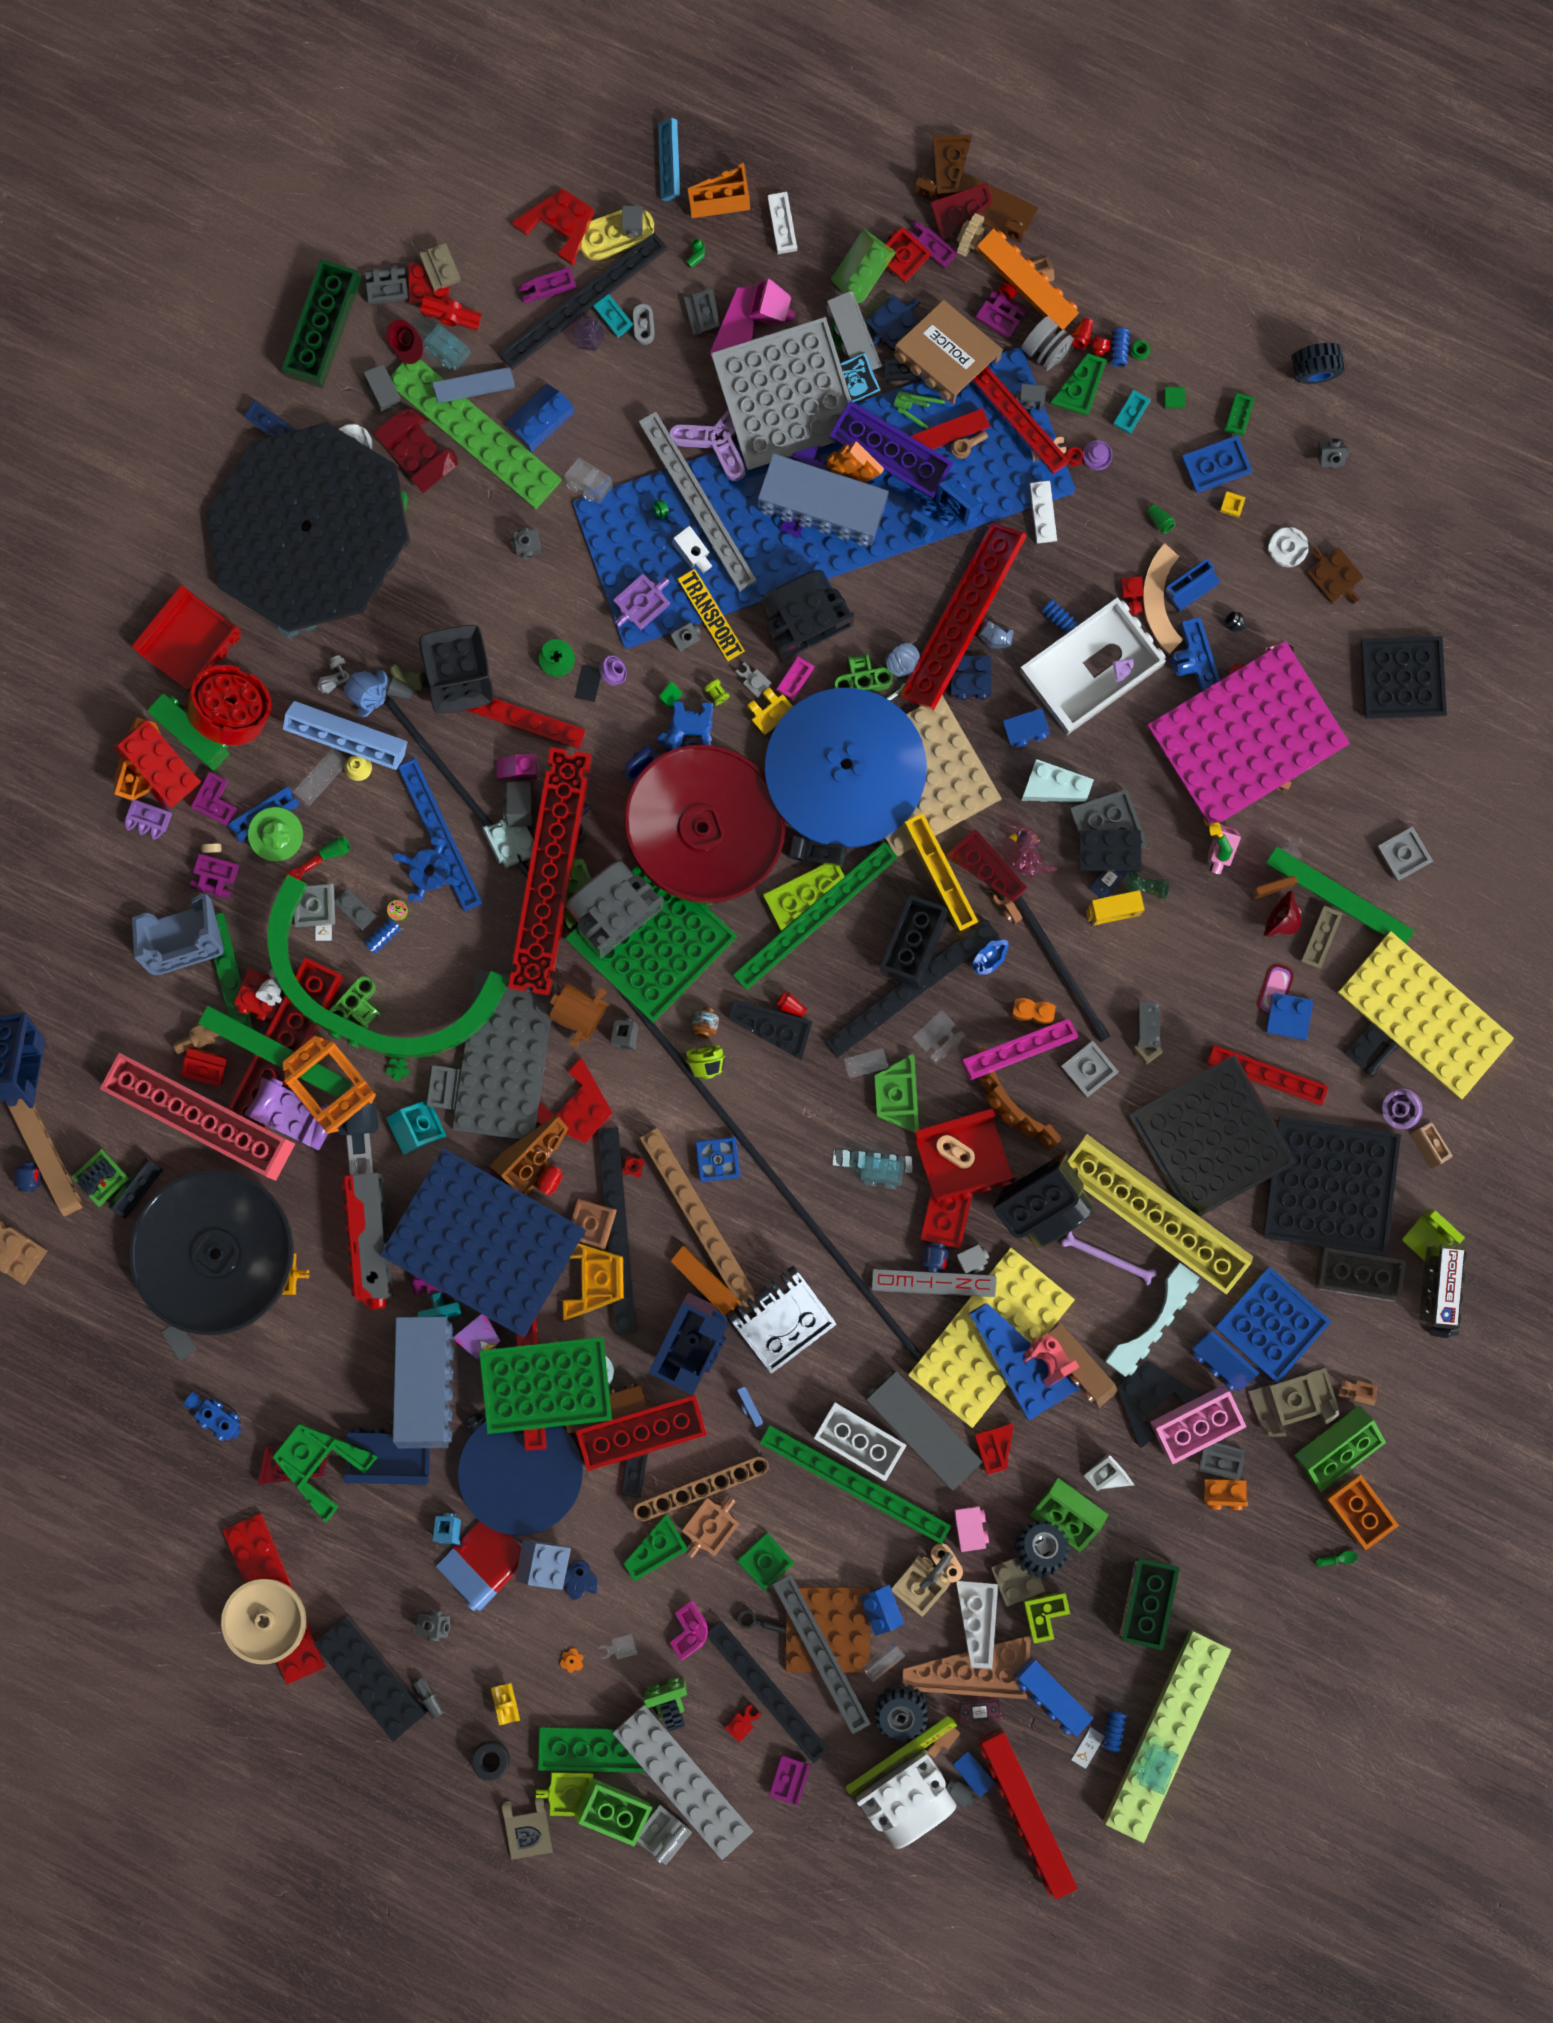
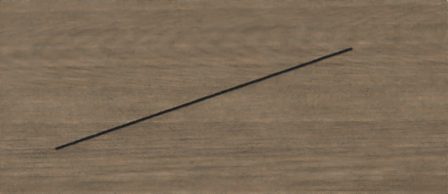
(684, 1067)

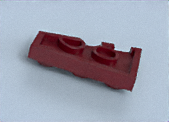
(957, 208)
(272, 1472)

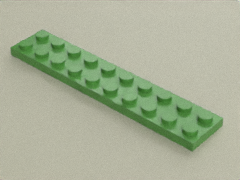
(477, 435)

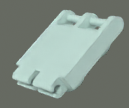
(509, 842)

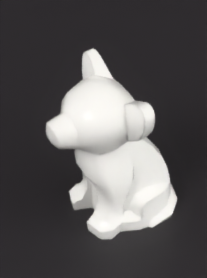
(270, 990)

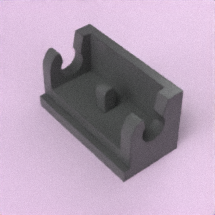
(381, 389)
(1148, 1025)

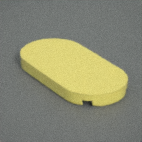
(606, 236)

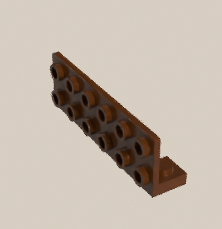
(1005, 214)

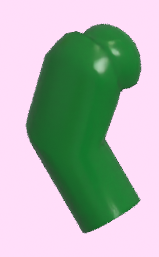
(698, 250)

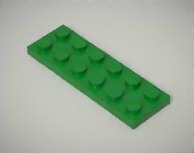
(584, 1750)

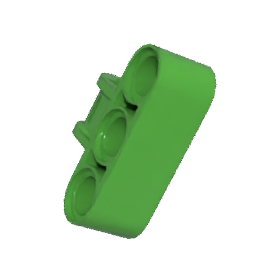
(861, 669)
(362, 1010)

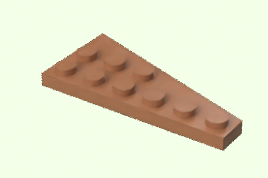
(956, 1676)

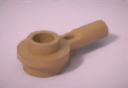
(962, 447)

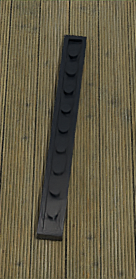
(583, 301)
(906, 993)
(618, 1238)

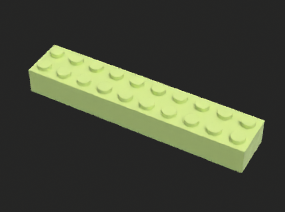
(1170, 1727)

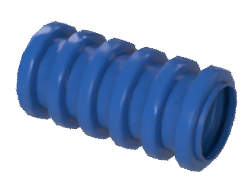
(1119, 347)
(1059, 616)
(382, 935)
(1114, 1730)

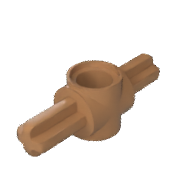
(198, 1037)

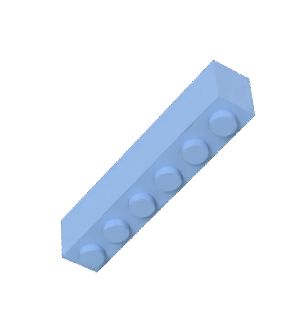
(344, 735)

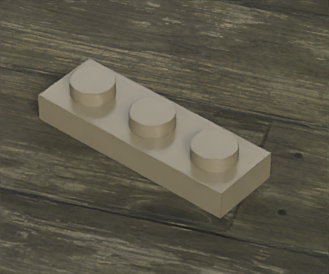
(1321, 937)

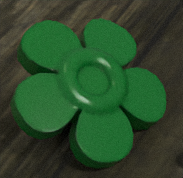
(397, 1068)

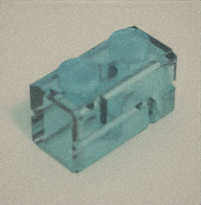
(447, 347)
(882, 1171)

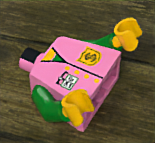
(1222, 846)

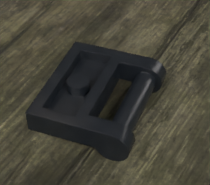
(1366, 1045)

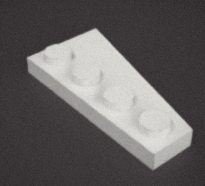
(979, 1616)

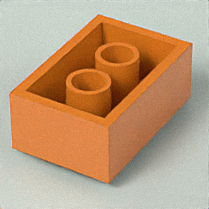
(1361, 1511)

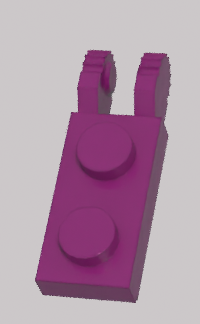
(941, 251)
(548, 285)

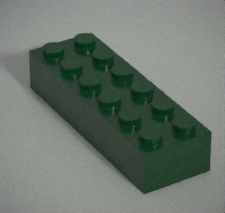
(321, 323)

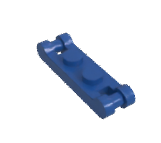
(273, 801)

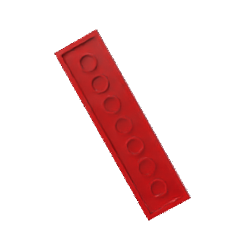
(259, 1559)

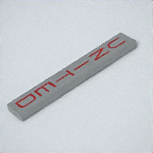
(934, 1283)

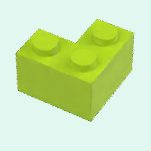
(1039, 1612)

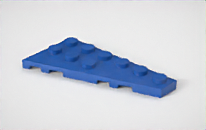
(1023, 1378)

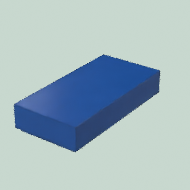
(973, 1773)

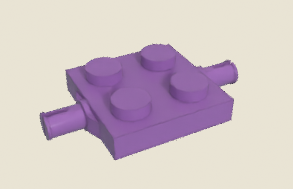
(641, 602)

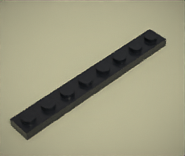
(767, 1691)

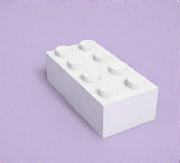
(860, 1441)

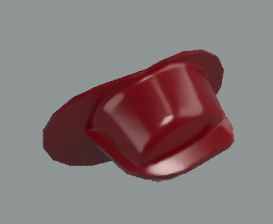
(405, 341)

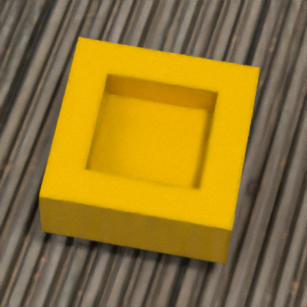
(1232, 504)

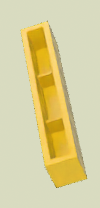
(940, 872)

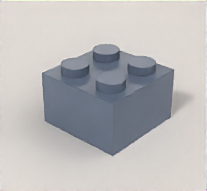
(542, 1564)

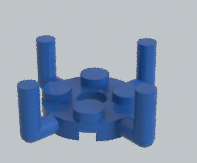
(418, 869)

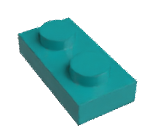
(613, 316)
(1131, 412)

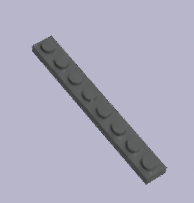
(821, 1654)

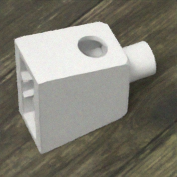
(687, 542)

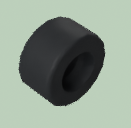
(477, 1760)

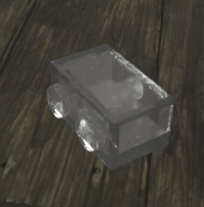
(588, 481)

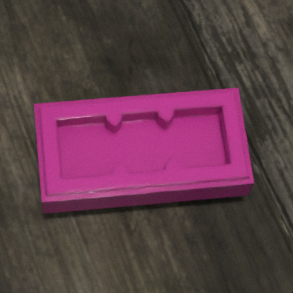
(795, 678)

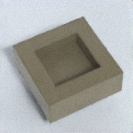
(1147, 1054)

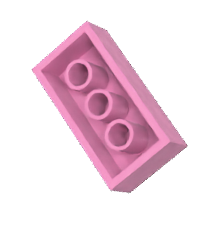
(1198, 1424)

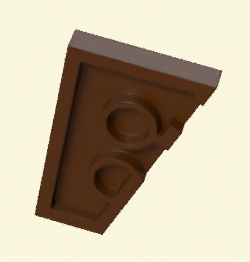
(949, 162)

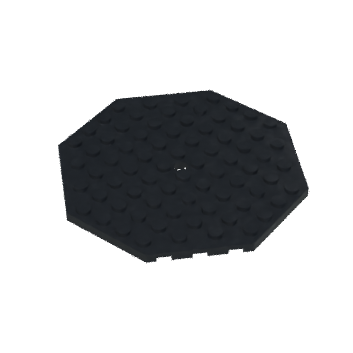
(316, 573)

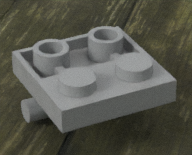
(663, 1834)

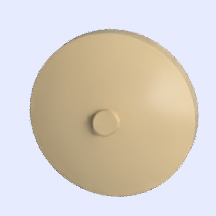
(263, 1621)

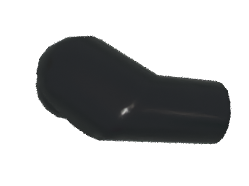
(1444, 1332)

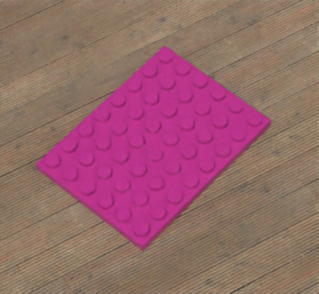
(1248, 734)

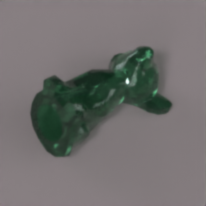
(1151, 886)

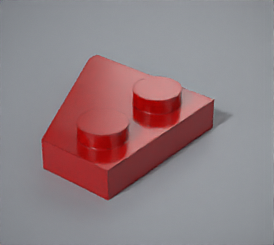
(995, 1448)

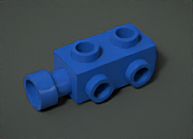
(218, 1417)

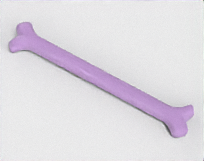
(1069, 1240)

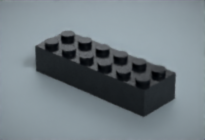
(371, 1677)

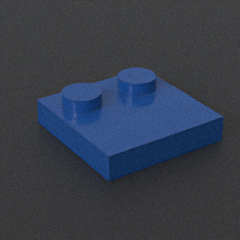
(1289, 1016)

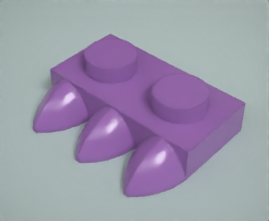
(147, 817)

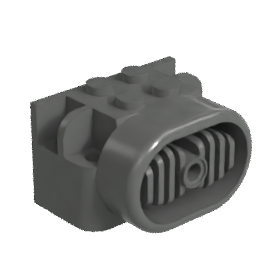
(612, 907)

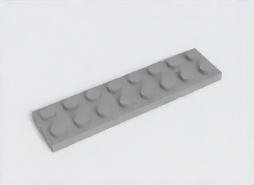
(682, 1781)

